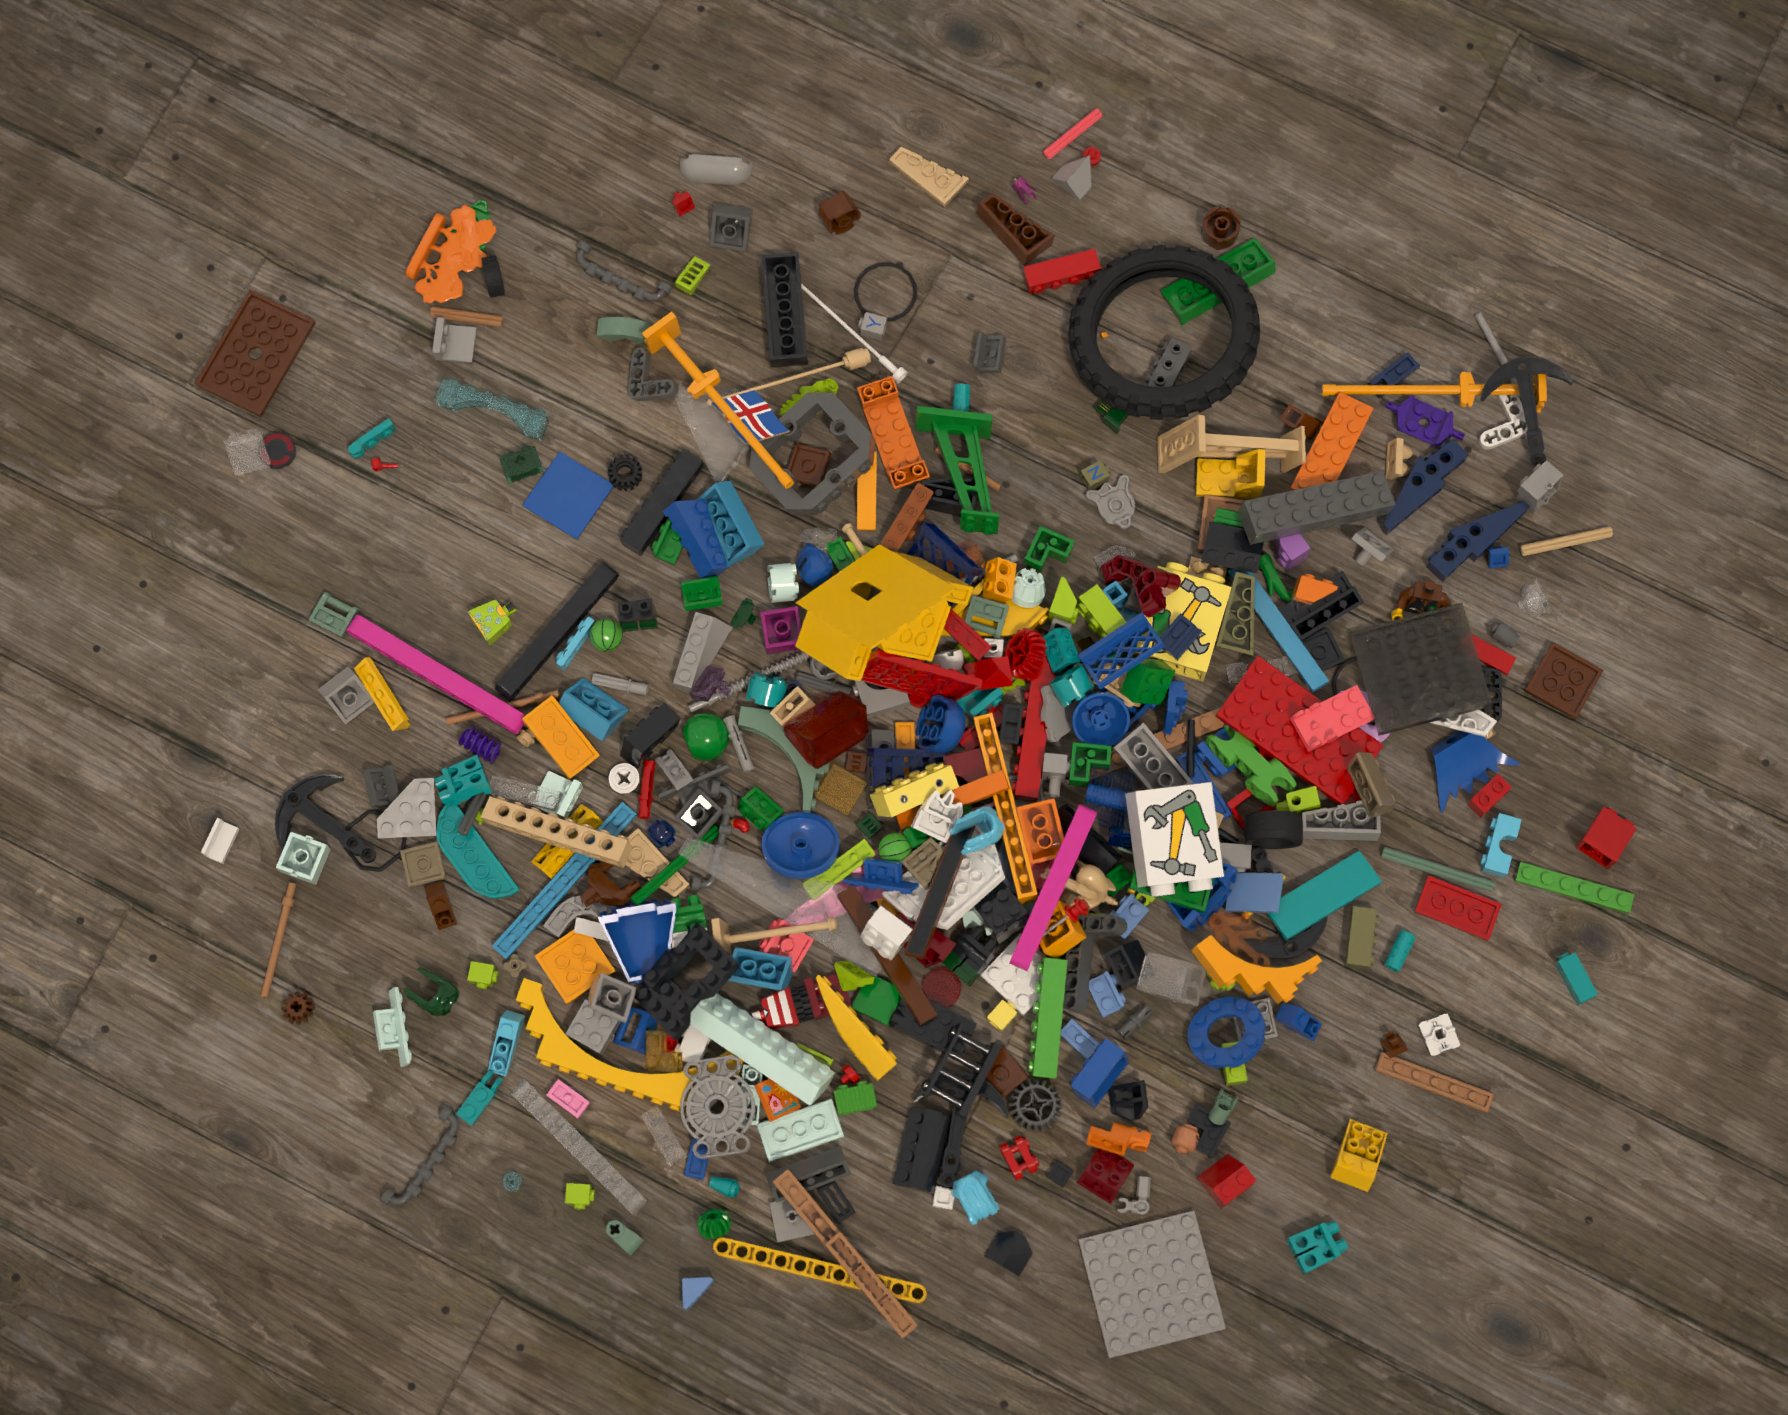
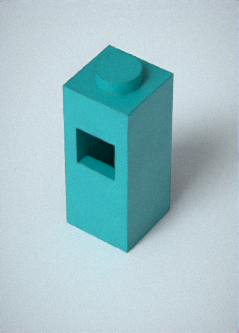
(1575, 978)

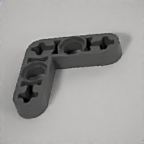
(643, 383)

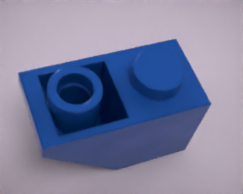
(1298, 1021)

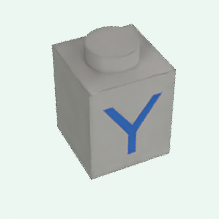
(873, 326)

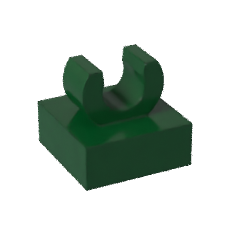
(869, 826)

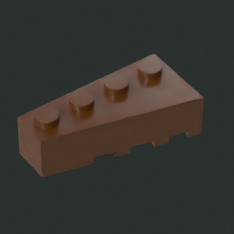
(1017, 232)

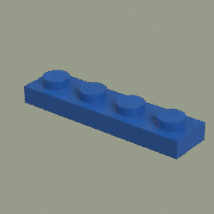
(1202, 776)

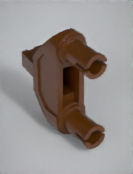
(603, 890)

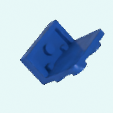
(1208, 757)

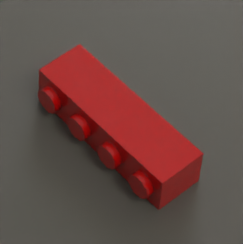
(1061, 271)

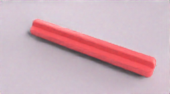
(1072, 133)

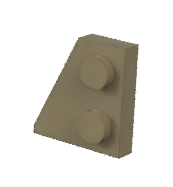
(924, 862)

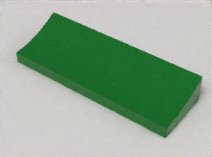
(1191, 299)

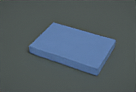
(1255, 893)

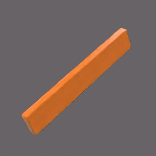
(965, 794)

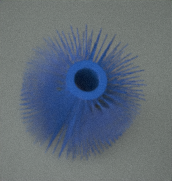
(1108, 796)

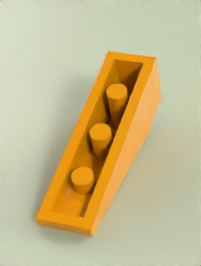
(867, 499)

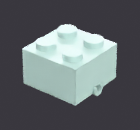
(303, 858)

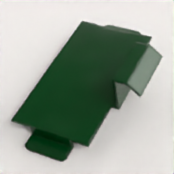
(744, 614)

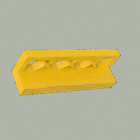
(382, 695)
(558, 857)

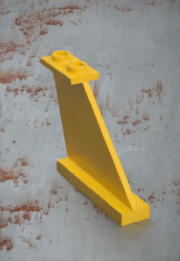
(1016, 619)

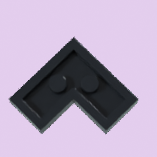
(1212, 1132)

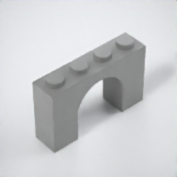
(879, 701)

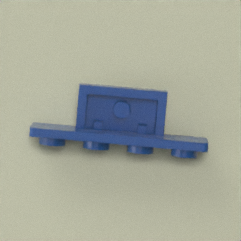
(882, 875)

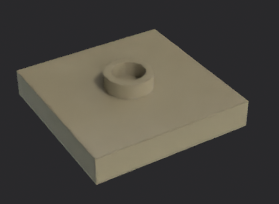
(423, 864)

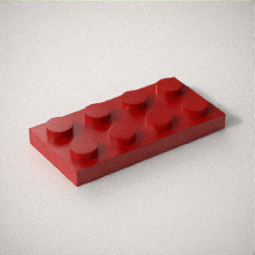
(1458, 908)

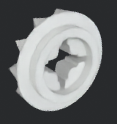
(623, 769)

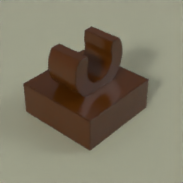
(856, 762)
(1393, 1044)

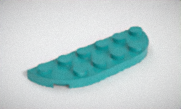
(472, 856)

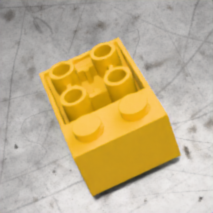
(1359, 1155)

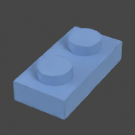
(1079, 1039)

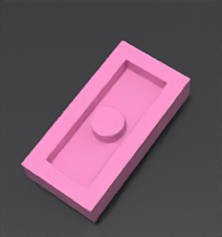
(568, 1099)

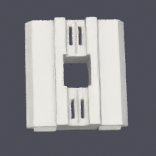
(1449, 1038)

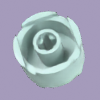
(781, 582)

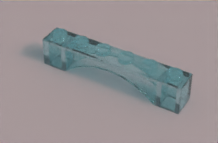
(456, 397)

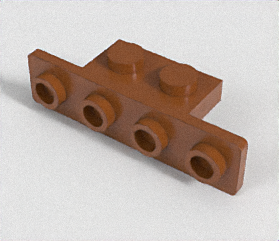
(908, 519)

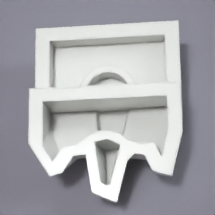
(938, 815)

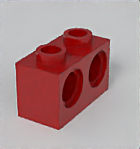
(1489, 795)

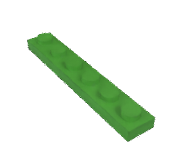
(1574, 888)

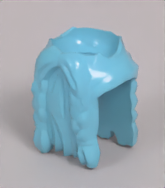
(989, 824)
(975, 1196)

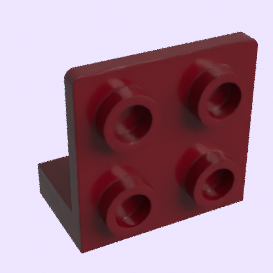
(817, 1004)
(1105, 1174)

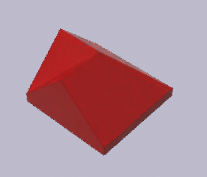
(993, 671)

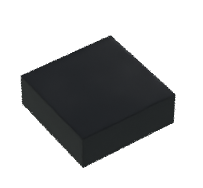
(1060, 1174)

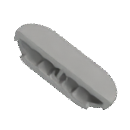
(715, 169)

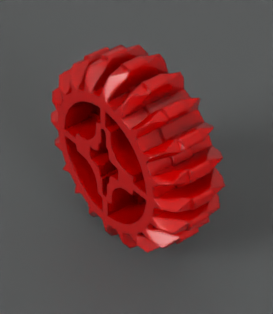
(1025, 653)

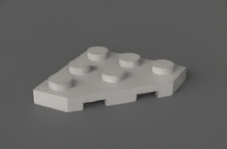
(411, 812)

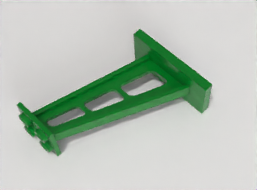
(973, 427)

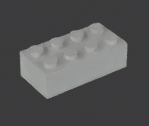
(1149, 760)

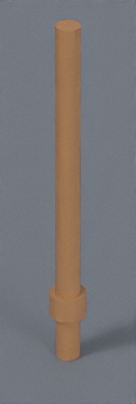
(538, 698)
(287, 903)

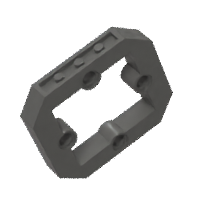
(848, 472)

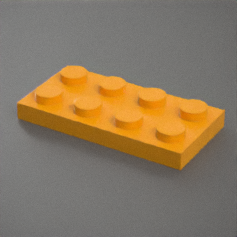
(560, 737)

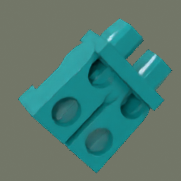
(463, 781)
(1323, 1246)

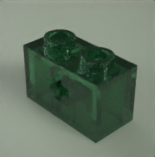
(516, 472)

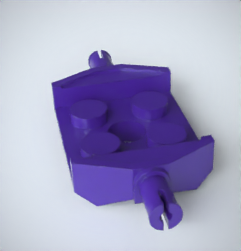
(1439, 421)

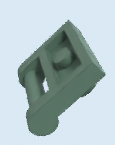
(987, 610)
(331, 620)

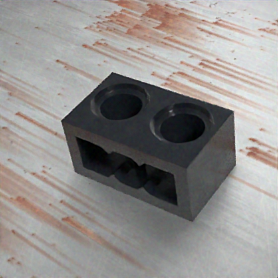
(1011, 724)

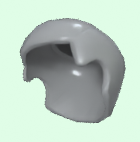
(820, 670)

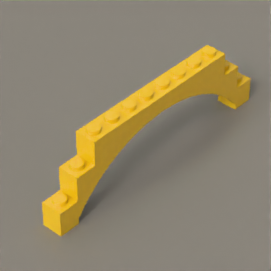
(561, 1052)

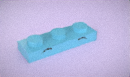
(574, 644)

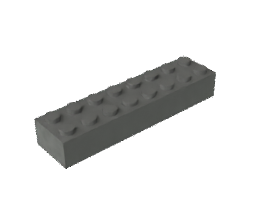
(1316, 507)

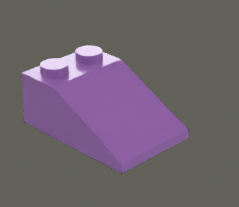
(1291, 551)

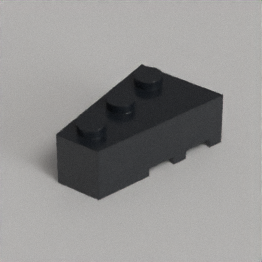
(945, 497)
(648, 734)

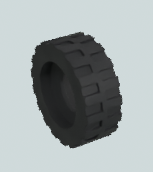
(493, 276)

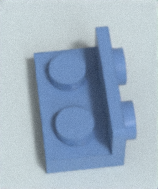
(1131, 911)
(1106, 995)

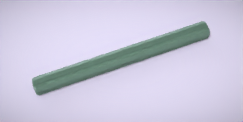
(1438, 869)

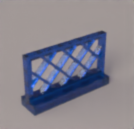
(949, 549)

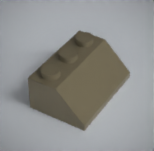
(1370, 784)

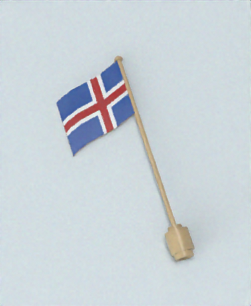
(756, 412)

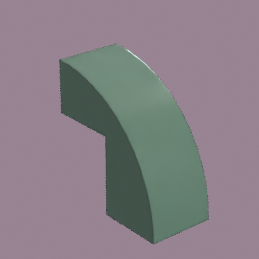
(620, 327)

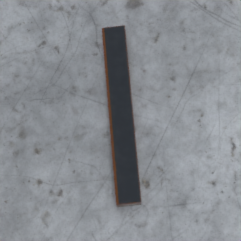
(937, 894)

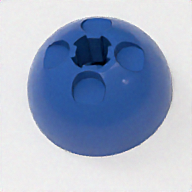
(1104, 727)

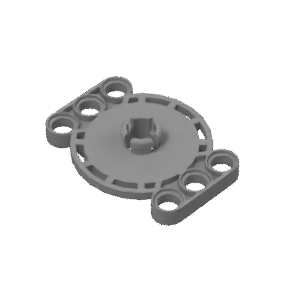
(705, 1094)

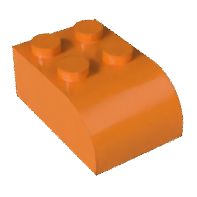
(1041, 830)

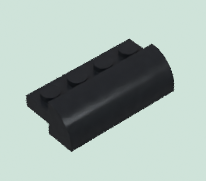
(1310, 618)
(922, 1149)

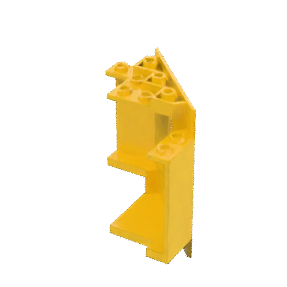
(899, 620)

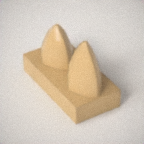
(1394, 461)
(1197, 568)

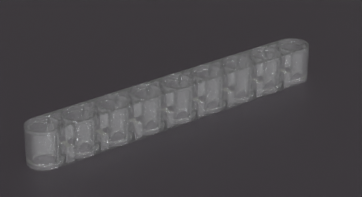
(579, 1148)

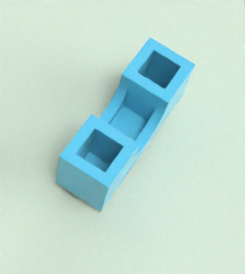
(1503, 828)

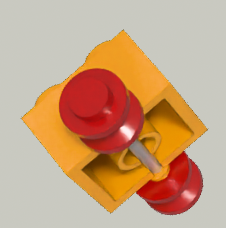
(1064, 928)

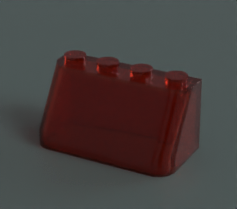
(828, 729)

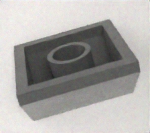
(699, 814)

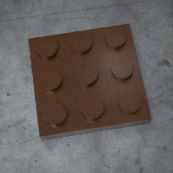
(1564, 680)

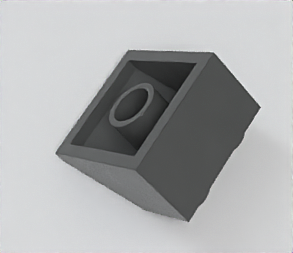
(731, 227)

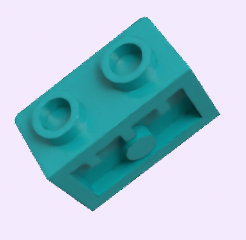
(1060, 649)

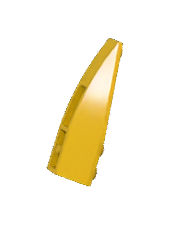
(855, 1033)

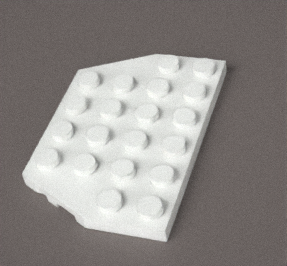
(975, 879)

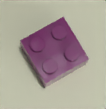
(781, 629)

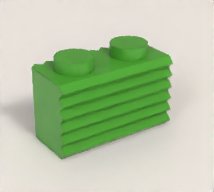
(855, 1098)

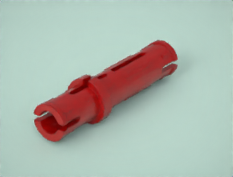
(646, 790)

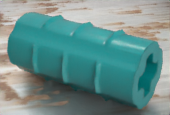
(961, 397)
(1399, 951)

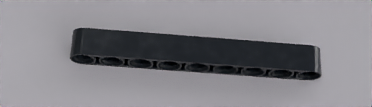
(556, 631)

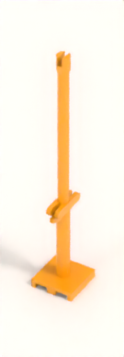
(663, 334)
(1466, 389)

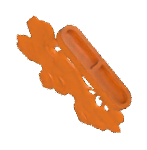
(457, 254)

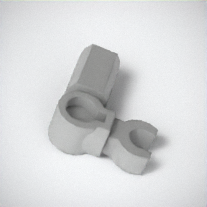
(1143, 1192)

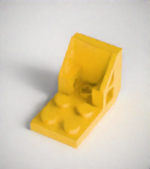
(1232, 478)

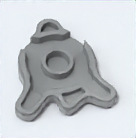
(1114, 503)
(1056, 718)

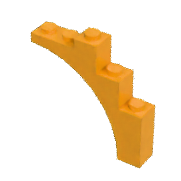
(1227, 969)

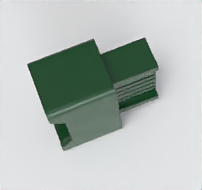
(1112, 417)

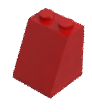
(1606, 837)
(1226, 1180)

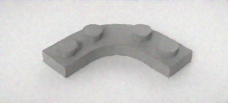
(567, 913)

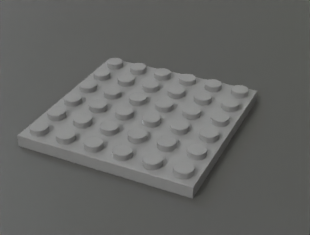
(1151, 1284)

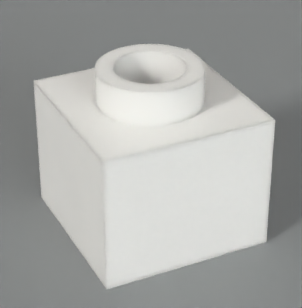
(994, 643)

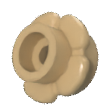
(526, 737)

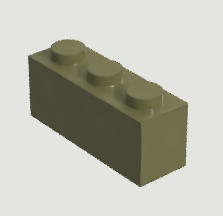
(1361, 938)

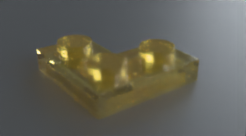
(656, 1055)

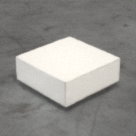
(943, 1198)

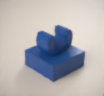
(1498, 557)

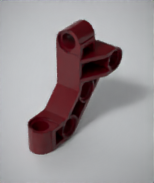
(1149, 581)

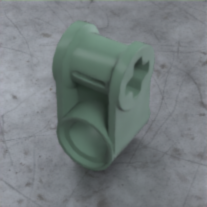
(1222, 1107)
(626, 1239)

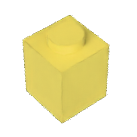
(1002, 1015)

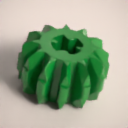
(714, 1224)

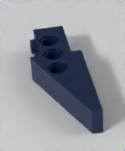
(1414, 497)
(1489, 531)

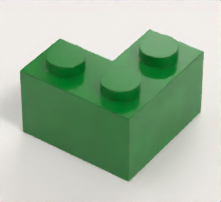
(1045, 545)
(1085, 757)

